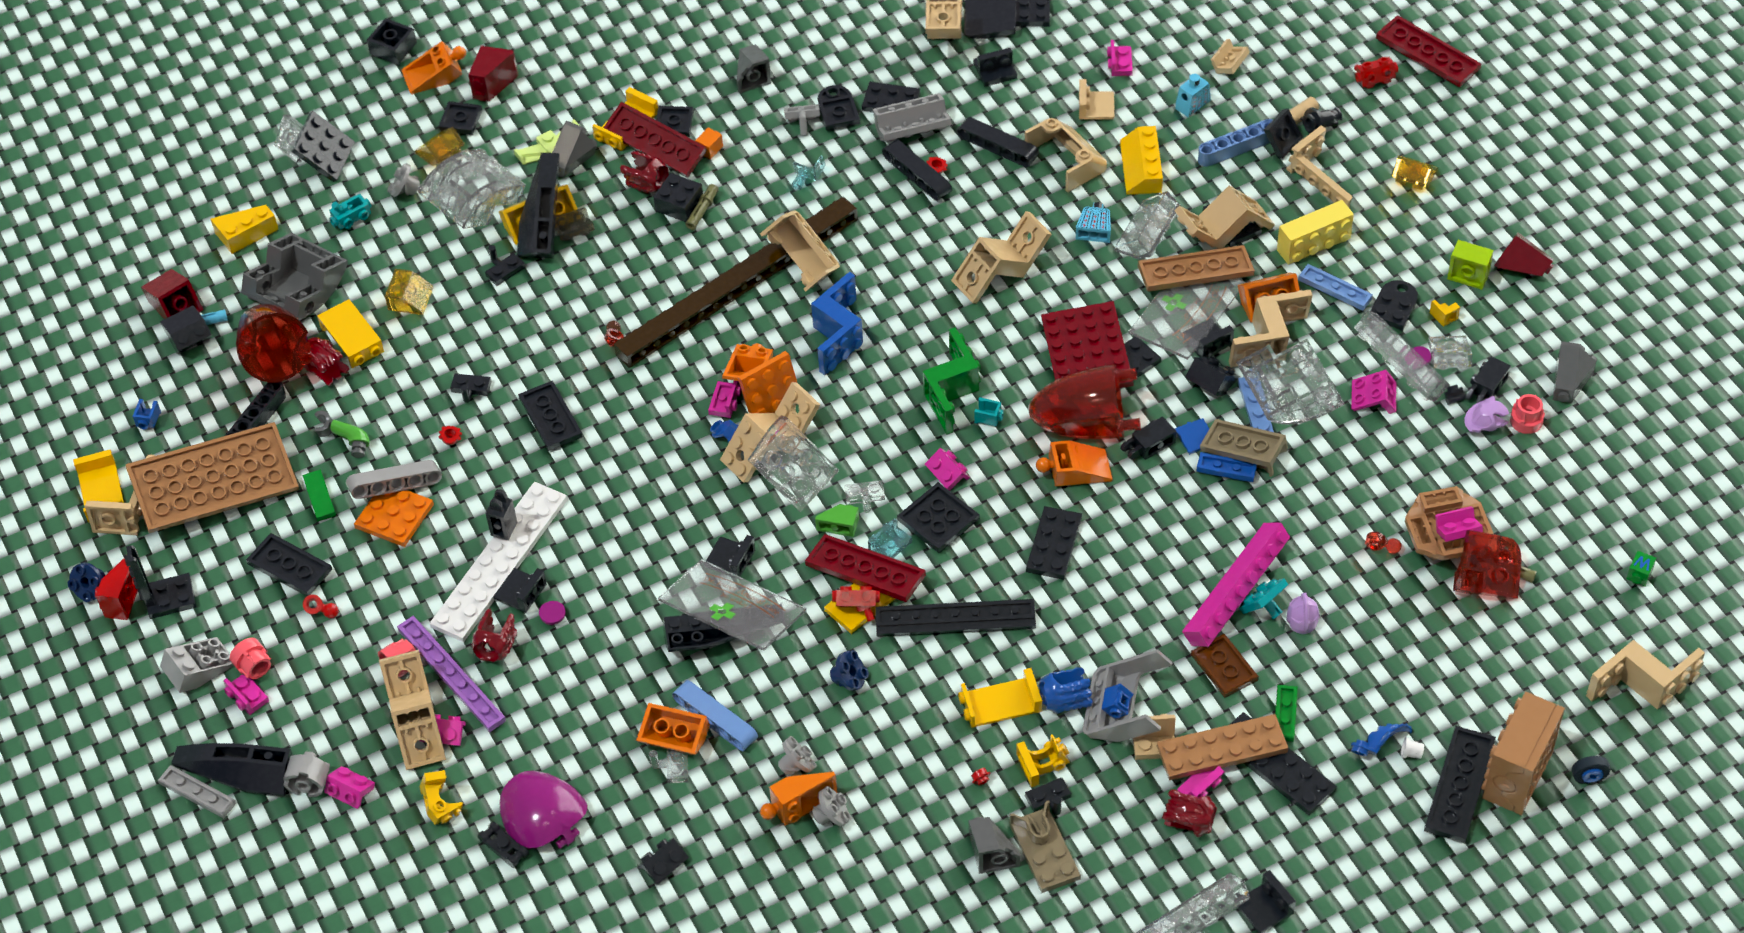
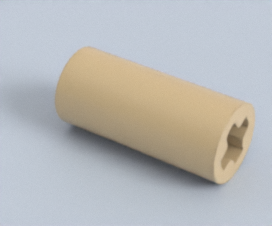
(1299, 110)

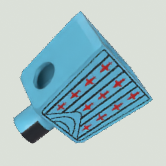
(1193, 95)
(1094, 224)

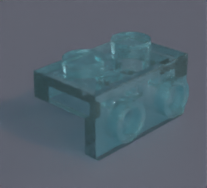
(889, 540)

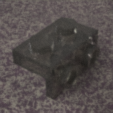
(573, 224)

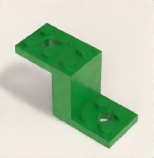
(951, 380)

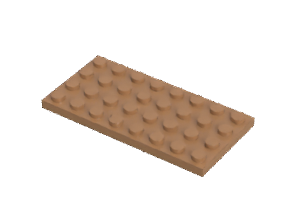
(211, 477)

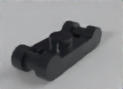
(503, 845)

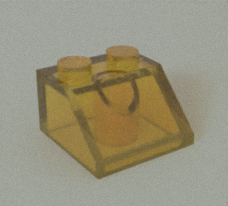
(440, 146)
(1414, 172)
(408, 292)

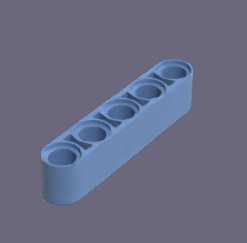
(1233, 144)
(720, 718)

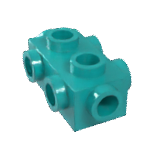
(350, 211)

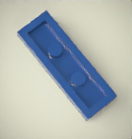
(1226, 467)

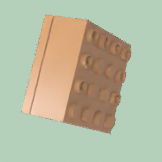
(1522, 752)

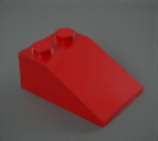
(117, 592)

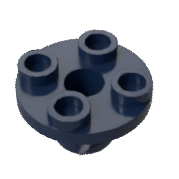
(84, 580)
(849, 671)

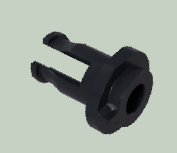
(1315, 118)

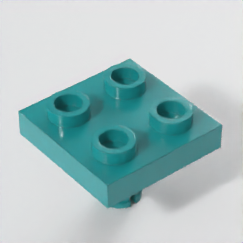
(1264, 598)

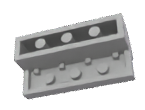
(911, 117)

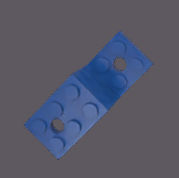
(837, 323)

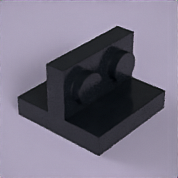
(995, 67)

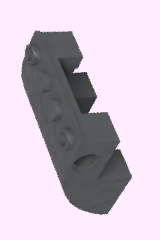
(295, 276)

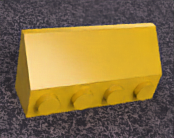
(1141, 161)
(511, 215)

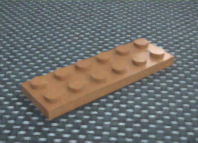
(1195, 268)
(1222, 747)

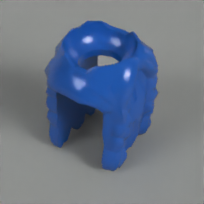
(1065, 690)

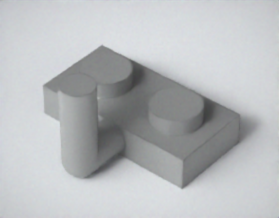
(802, 113)

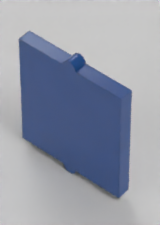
(1192, 435)

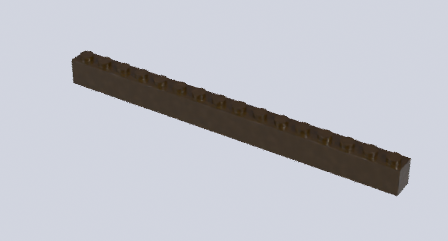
(726, 288)

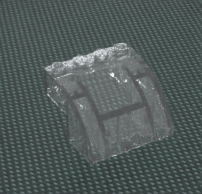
(471, 187)
(1290, 384)

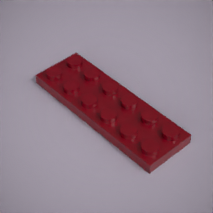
(1428, 51)
(655, 139)
(865, 567)

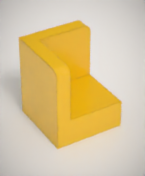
(1443, 313)

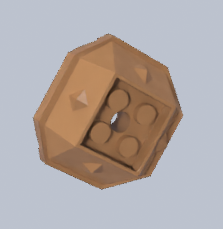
(1422, 523)

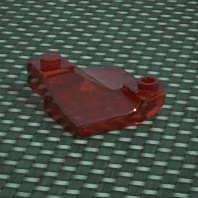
(1488, 566)

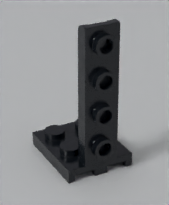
(163, 595)

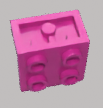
(1374, 390)

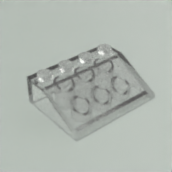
(792, 463)

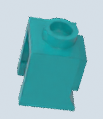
(988, 412)

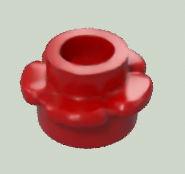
(980, 776)

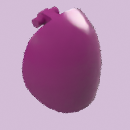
(540, 809)

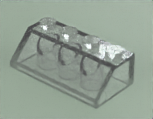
(1148, 226)

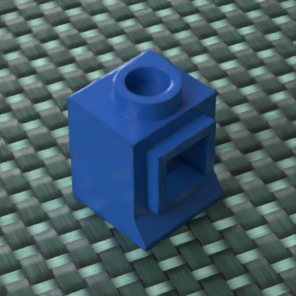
(144, 417)
(1116, 701)

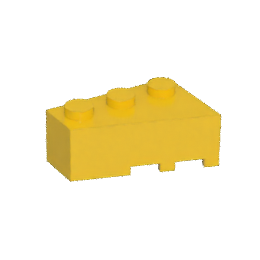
(244, 227)

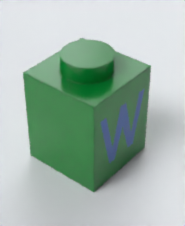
(1641, 568)

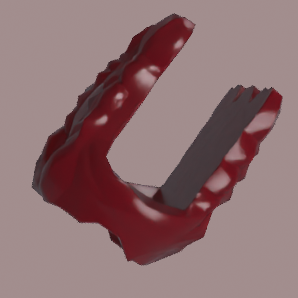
(645, 174)
(325, 361)
(499, 642)
(1190, 812)

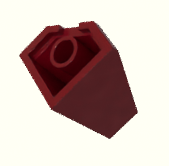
(1524, 257)

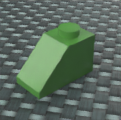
(838, 520)

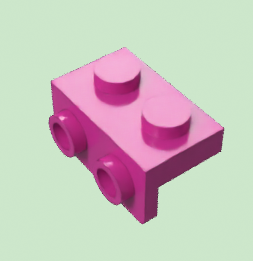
(725, 399)
(946, 469)
(450, 729)
(1199, 783)
(348, 786)

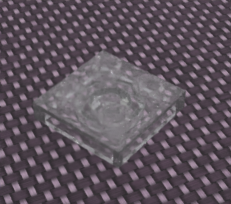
(287, 136)

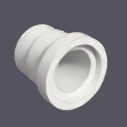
(1411, 749)

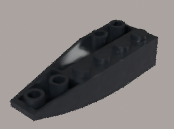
(539, 213)
(689, 633)
(237, 765)

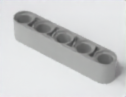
(393, 479)

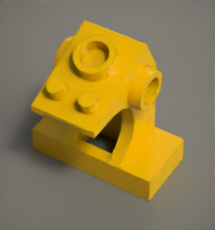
(1029, 759)
(430, 787)

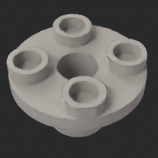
(404, 182)
(796, 758)
(831, 808)

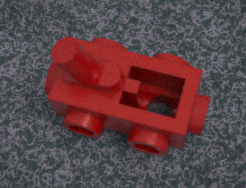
(1375, 72)
(861, 599)

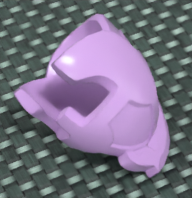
(1483, 416)
(1303, 614)

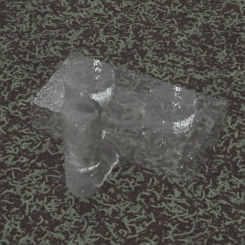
(864, 493)
(676, 765)

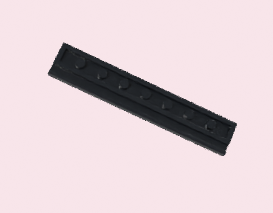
(955, 617)

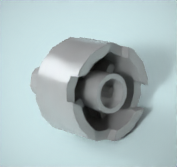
(306, 774)

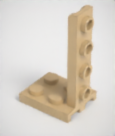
(1300, 162)
(114, 516)

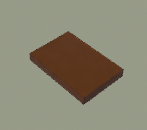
(1224, 666)

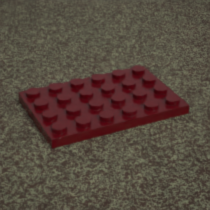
(1085, 339)

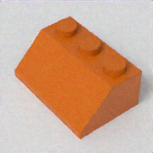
(1266, 287)
(673, 729)

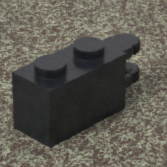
(1489, 380)
(1150, 439)
(501, 515)

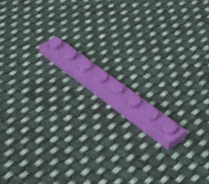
(451, 674)

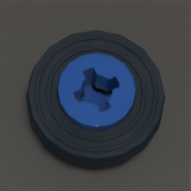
(1590, 769)

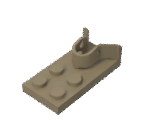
(1244, 444)
(1044, 849)

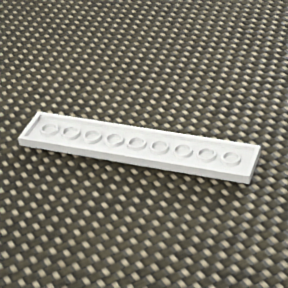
(476, 589)

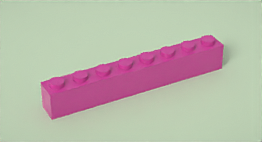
(1236, 584)

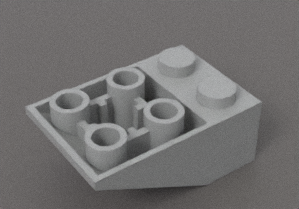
(195, 663)

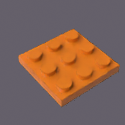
(767, 384)
(394, 516)

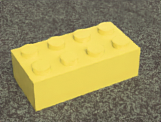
(1315, 232)

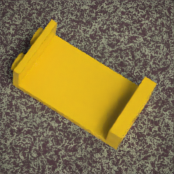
(639, 102)
(351, 333)
(98, 478)
(1001, 700)

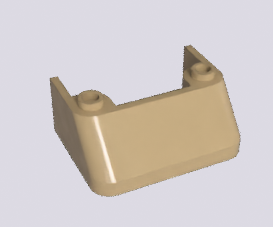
(1088, 159)
(803, 247)

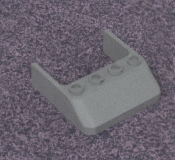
(1127, 672)

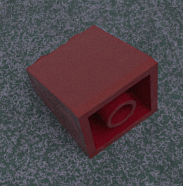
(492, 72)
(171, 294)

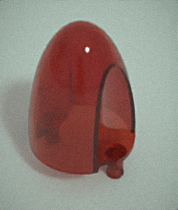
(272, 343)
(1085, 404)

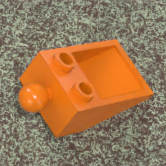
(434, 68)
(745, 359)
(1075, 463)
(796, 796)

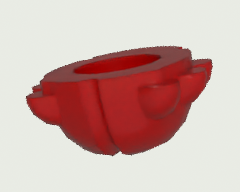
(937, 164)
(450, 435)

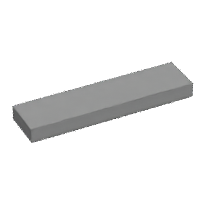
(197, 791)

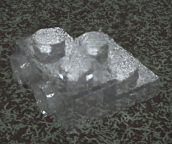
(1450, 352)

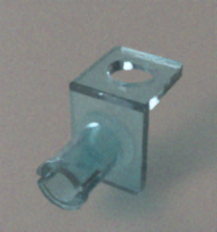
(804, 172)

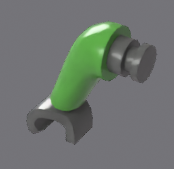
(356, 436)

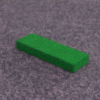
(319, 495)
(1286, 710)

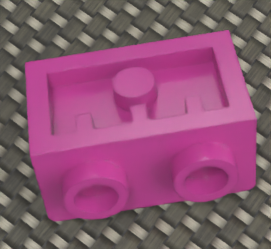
(1120, 60)
(1455, 523)
(246, 693)

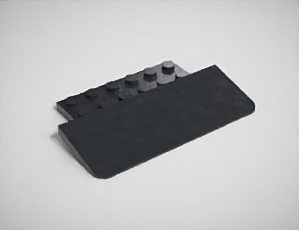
(1000, 17)

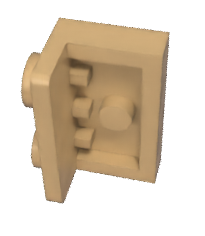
(1228, 58)

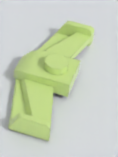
(546, 144)

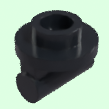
(1454, 394)

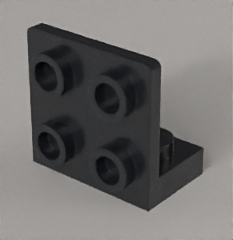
(1215, 341)
(732, 555)
(521, 589)
(1268, 904)

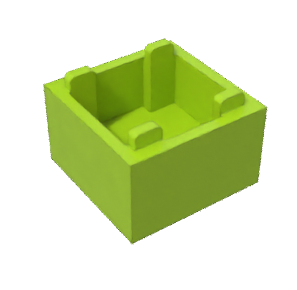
(1470, 264)

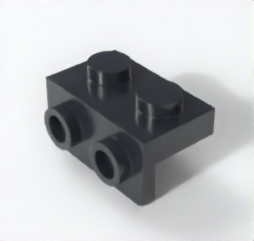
(664, 860)

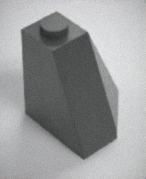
(752, 69)
(573, 148)
(1572, 371)
(991, 846)

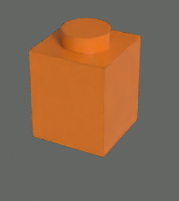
(712, 141)

